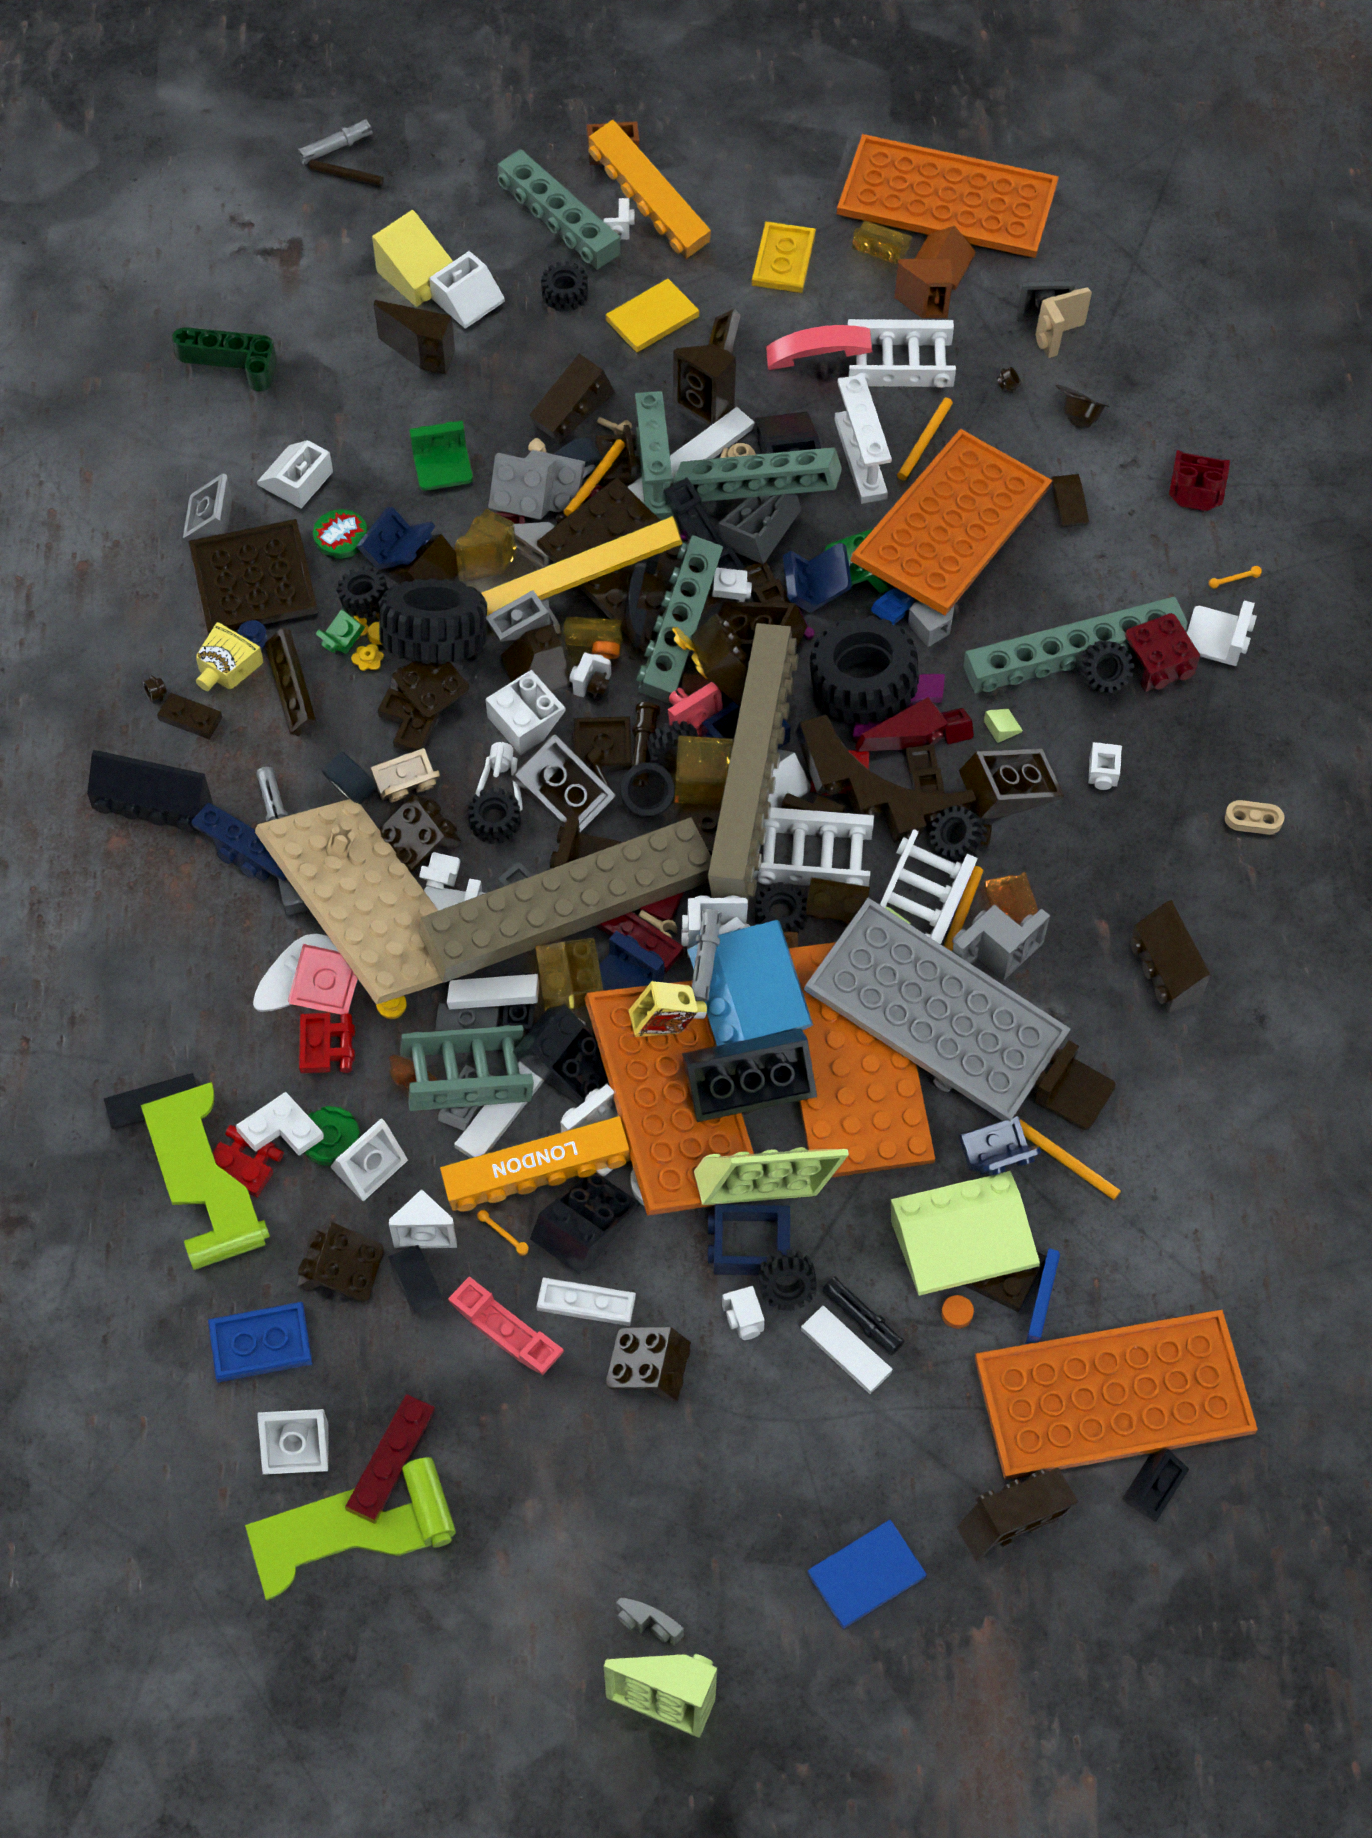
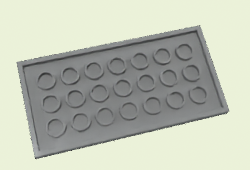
(937, 1010)

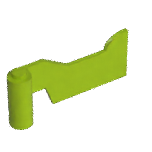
(196, 1178)
(327, 1529)

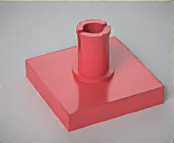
(696, 707)
(322, 981)

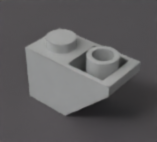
(929, 623)

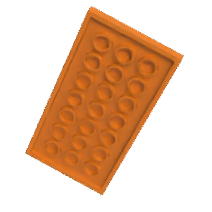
(938, 189)
(951, 521)
(864, 1089)
(657, 1103)
(1114, 1394)

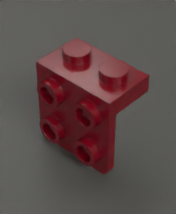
(1163, 651)

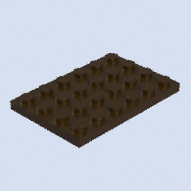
(604, 518)

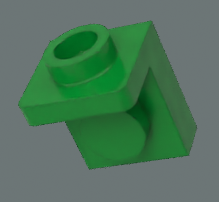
(341, 633)

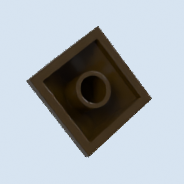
(433, 560)

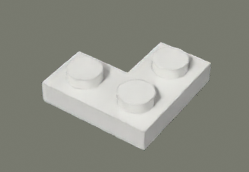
(280, 1118)

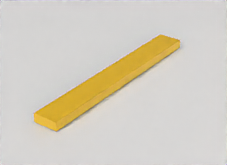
(588, 564)

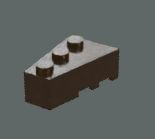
(572, 398)
(1016, 1510)

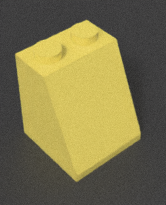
(409, 256)

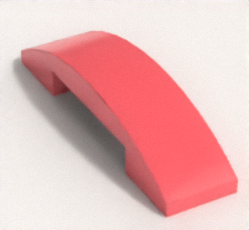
(818, 341)
(504, 1328)

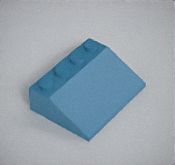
(754, 986)

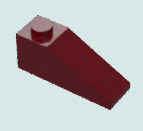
(907, 729)

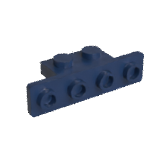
(237, 843)

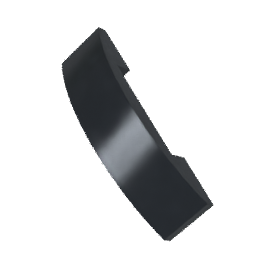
(693, 520)
(635, 616)

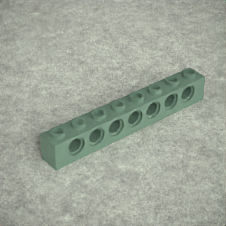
(1059, 641)

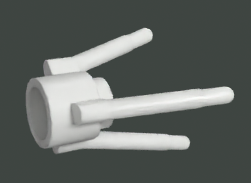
(500, 760)

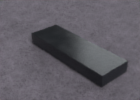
(126, 1106)

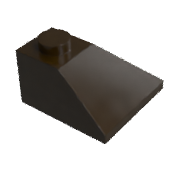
(541, 653)

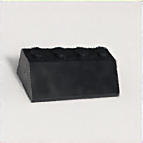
(146, 790)
(749, 1075)

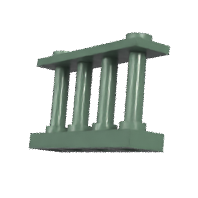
(653, 452)
(467, 1091)

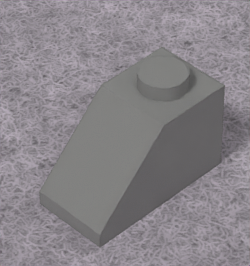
(526, 541)
(518, 617)

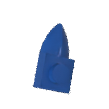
(893, 605)

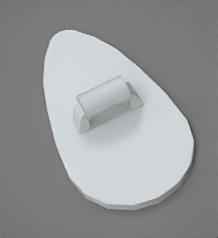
(277, 982)

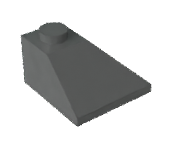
(1035, 291)

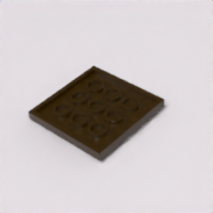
(253, 575)

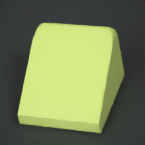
(1001, 724)

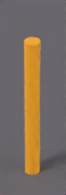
(924, 439)
(595, 477)
(964, 906)
(1070, 1161)

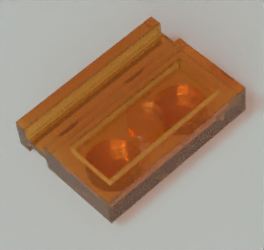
(1012, 896)

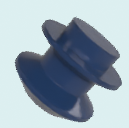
(254, 632)

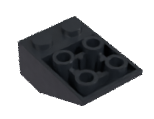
(787, 433)
(563, 1054)
(583, 1221)

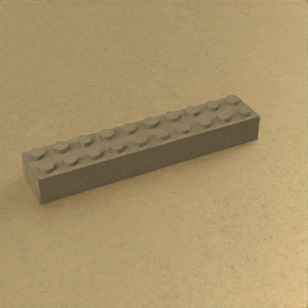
(752, 763)
(565, 899)

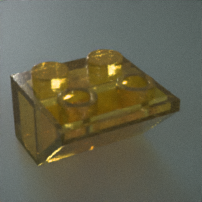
(486, 547)
(701, 769)
(568, 972)

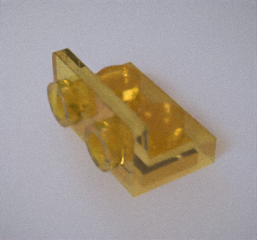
(881, 242)
(589, 630)

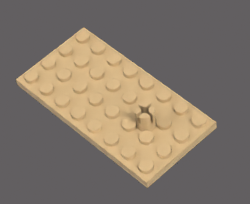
(357, 894)

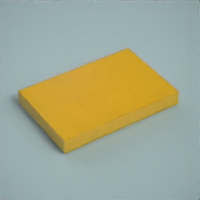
(783, 257)
(652, 315)

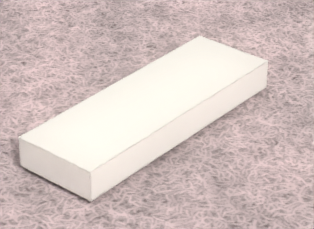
(493, 991)
(586, 1301)
(846, 1349)

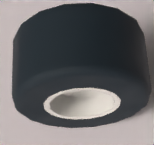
(583, 450)
(349, 778)

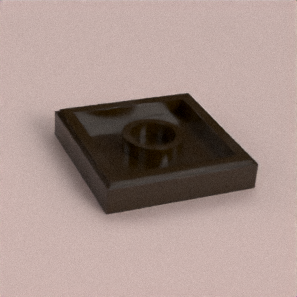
(608, 734)

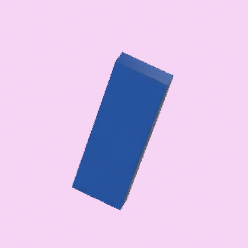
(1043, 1296)

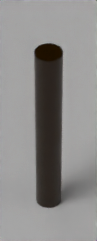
(346, 173)

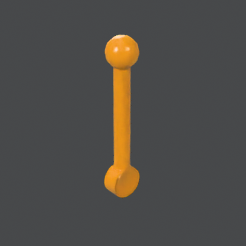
(1254, 572)
(521, 1247)

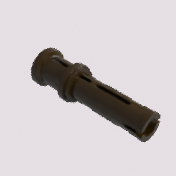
(645, 725)

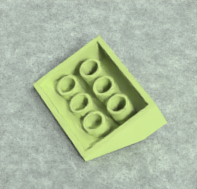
(766, 1175)
(964, 1233)
(665, 1688)

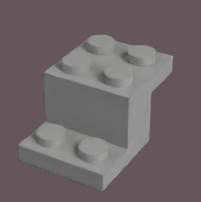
(534, 483)
(1000, 940)

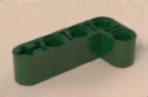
(228, 349)

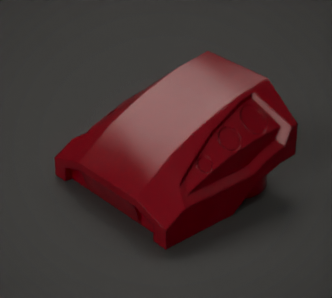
(1198, 481)

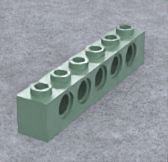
(559, 209)
(763, 474)
(705, 557)

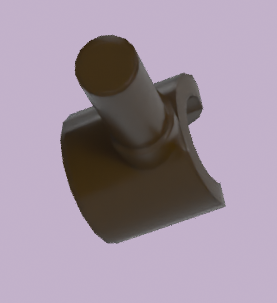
(592, 760)

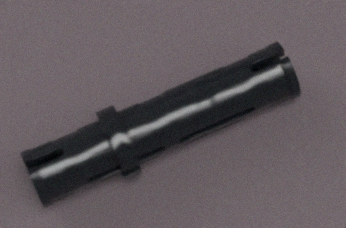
(873, 1325)

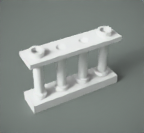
(912, 334)
(862, 439)
(815, 823)
(948, 895)

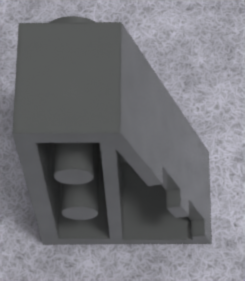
(759, 525)

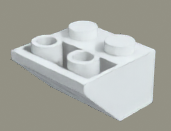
(466, 289)
(298, 473)
(524, 711)

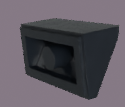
(1156, 1483)

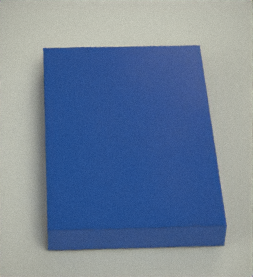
(260, 1342)
(866, 1574)

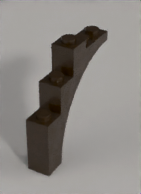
(836, 768)

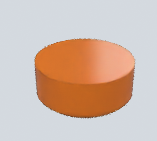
(606, 649)
(957, 1312)

